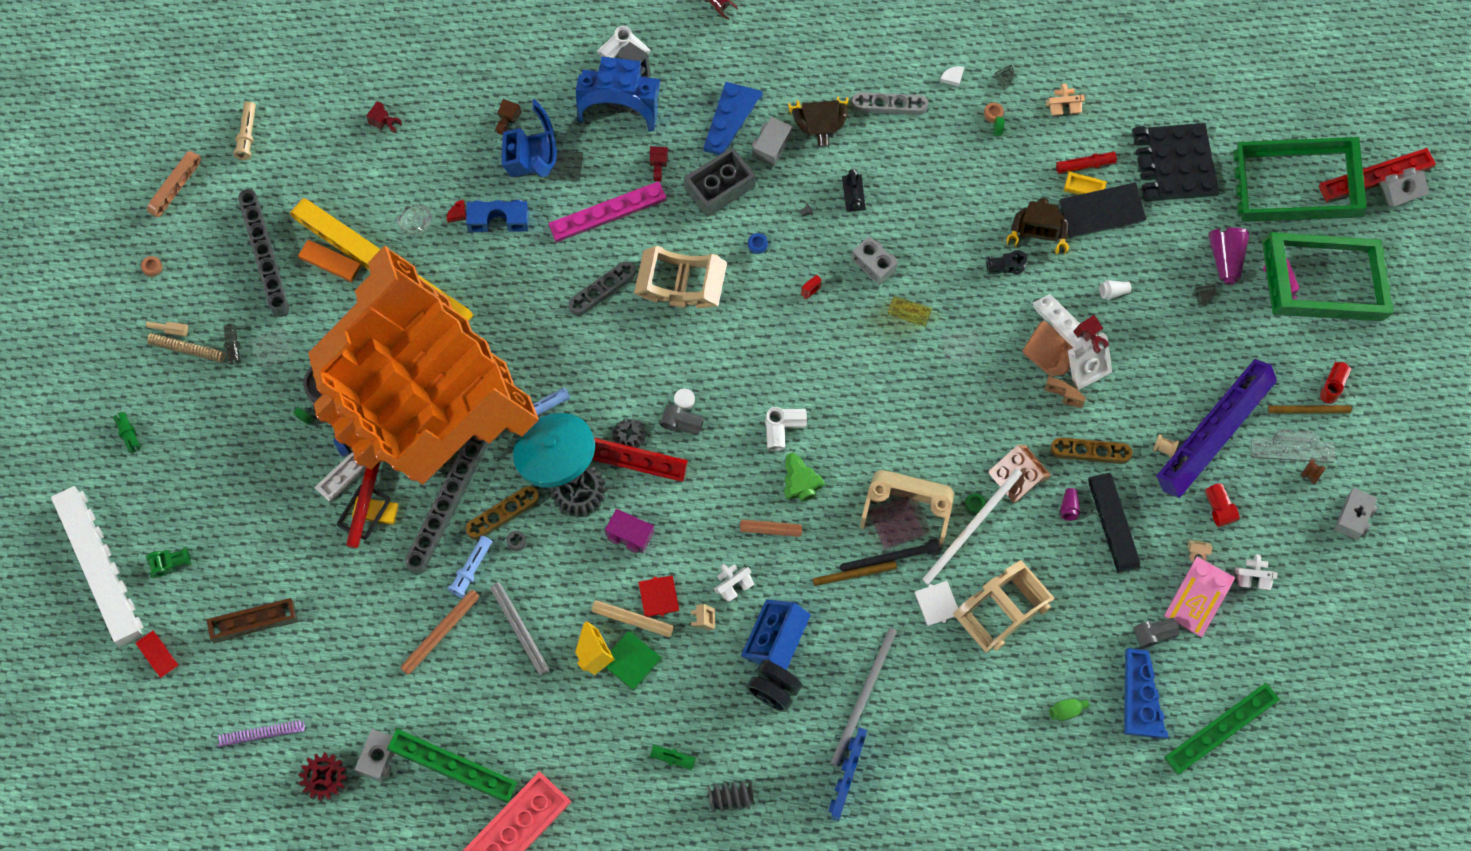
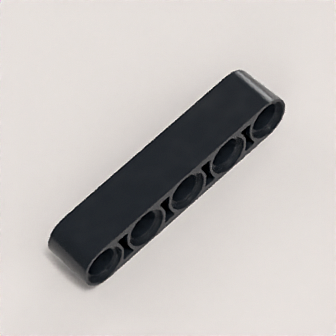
(1114, 522)

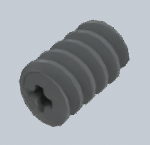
(731, 796)

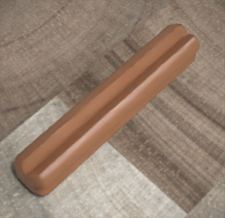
(771, 528)

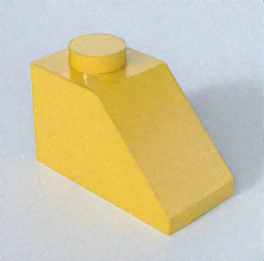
(592, 650)

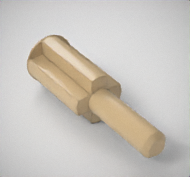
(170, 328)

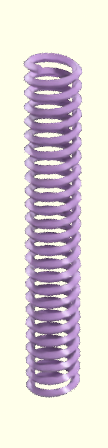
(287, 731)

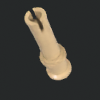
(244, 138)

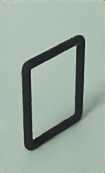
(388, 499)

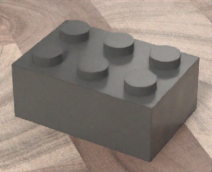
(719, 182)

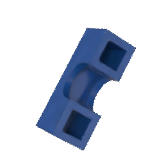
(481, 213)

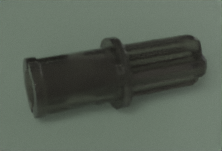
(231, 344)

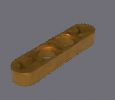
(1091, 447)
(500, 509)

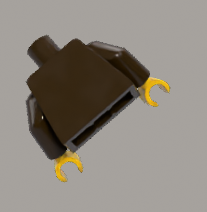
(820, 118)
(1041, 222)

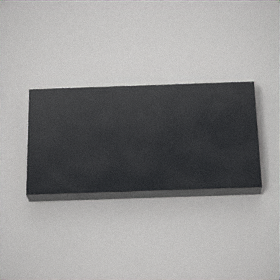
(1102, 210)

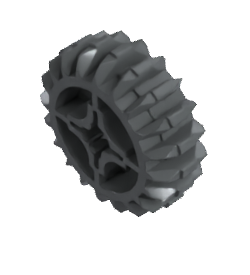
(593, 496)

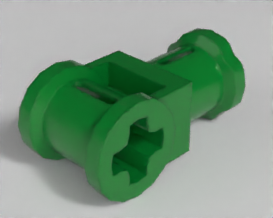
(165, 562)

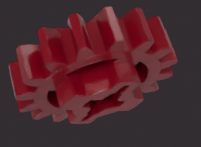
(329, 771)

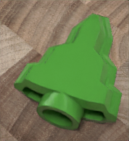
(800, 480)

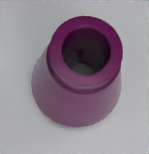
(1070, 505)

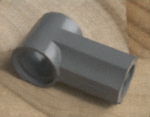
(676, 418)
(1150, 633)

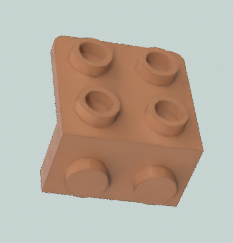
(1048, 350)

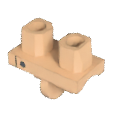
(1074, 102)

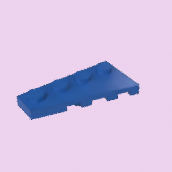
(730, 115)
(1141, 701)
(849, 767)

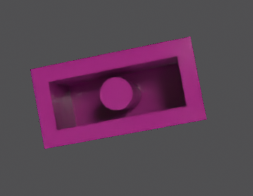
(629, 531)

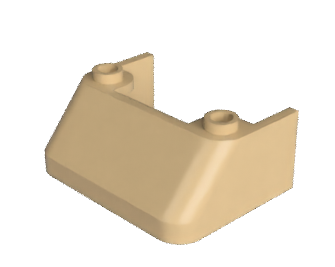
(916, 489)

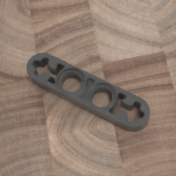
(599, 286)

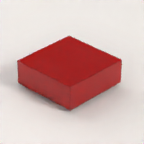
(811, 287)

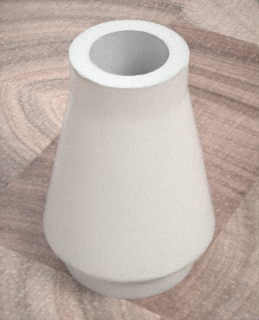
(1113, 289)

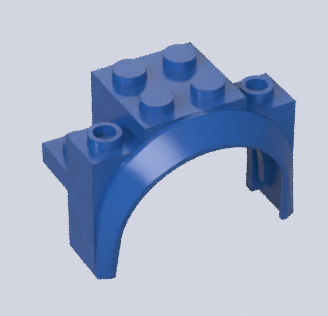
(619, 83)

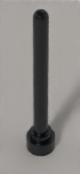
(930, 547)

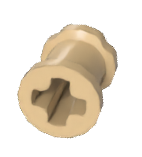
(1165, 446)

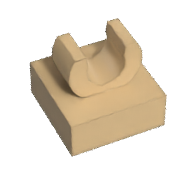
(1199, 547)
(705, 617)

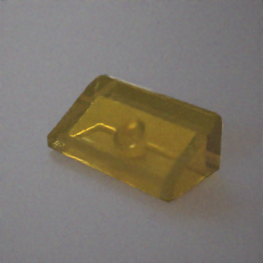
(909, 311)

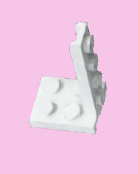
(1084, 362)

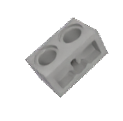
(871, 263)

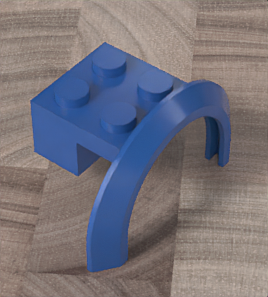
(530, 153)

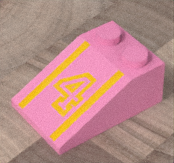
(1199, 596)

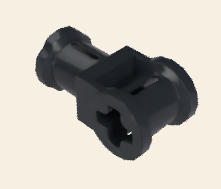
(1007, 263)

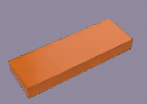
(329, 260)

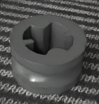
(521, 544)

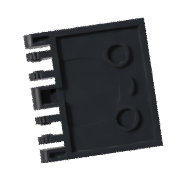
(1177, 160)

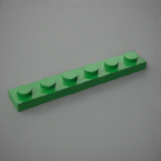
(1221, 728)
(452, 766)

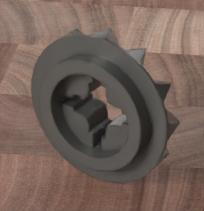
(637, 429)

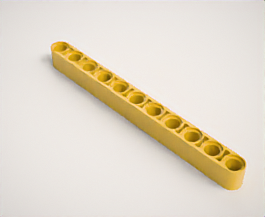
(349, 241)

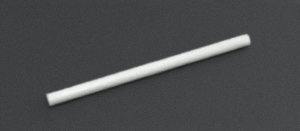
(972, 526)

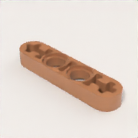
(173, 184)

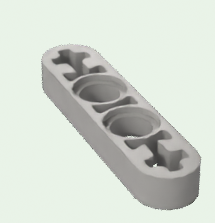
(889, 107)

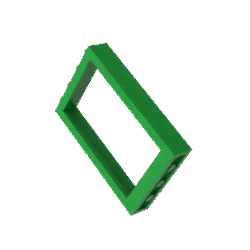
(1346, 145)
(1280, 287)

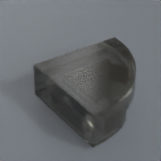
(1005, 76)
(1204, 294)

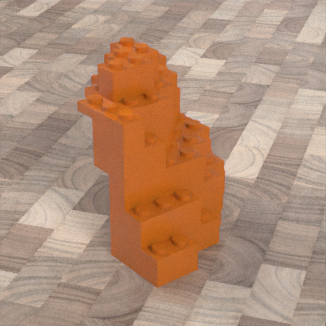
(411, 376)

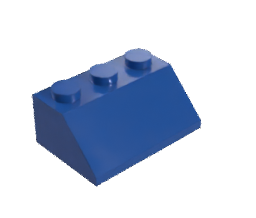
(776, 633)

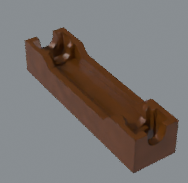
(252, 620)

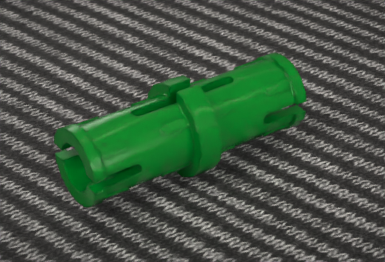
(127, 432)
(672, 757)

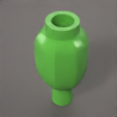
(1067, 709)

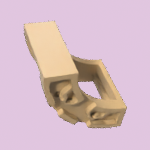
(712, 283)
(1026, 583)

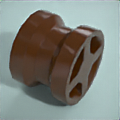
(1312, 471)

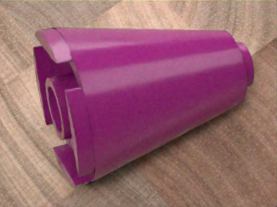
(1229, 252)

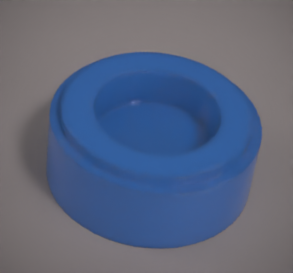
(757, 243)
(342, 448)

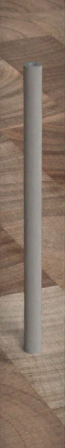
(863, 697)

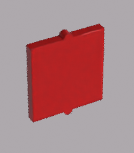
(658, 596)

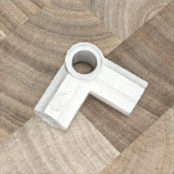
(613, 45)
(788, 419)

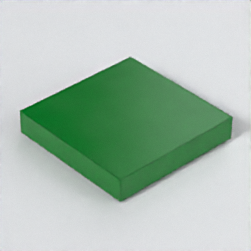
(632, 660)

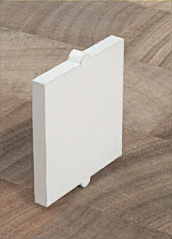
(936, 603)

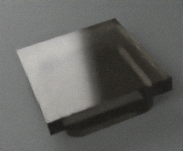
(567, 166)

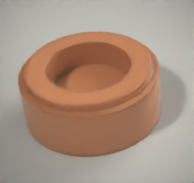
(993, 110)
(151, 266)

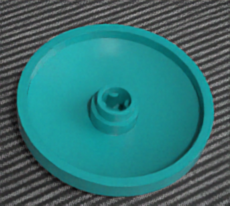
(554, 450)

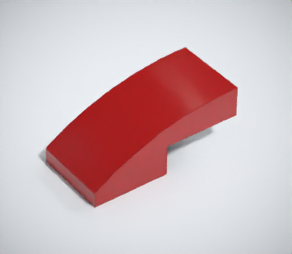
(156, 653)

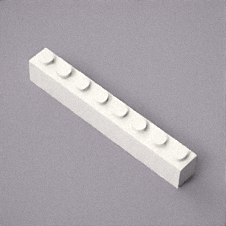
(97, 566)

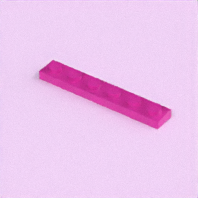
(607, 211)

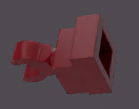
(379, 117)
(658, 159)
(1089, 330)

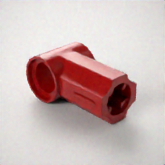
(1335, 382)
(1222, 509)

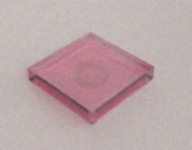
(896, 523)

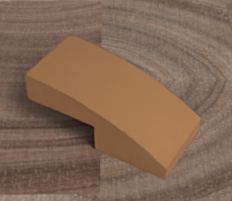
(1071, 395)

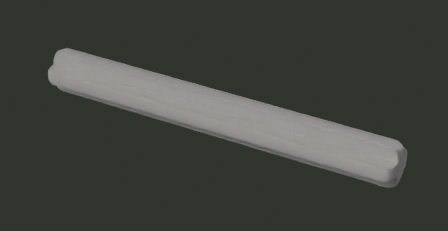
(520, 629)

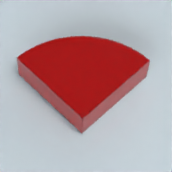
(457, 212)

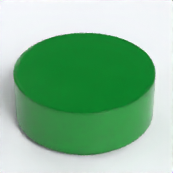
(998, 126)
(303, 416)
(974, 503)

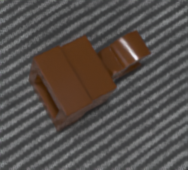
(508, 113)

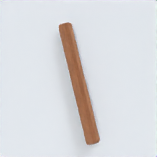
(439, 632)

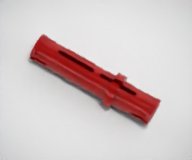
(1093, 161)

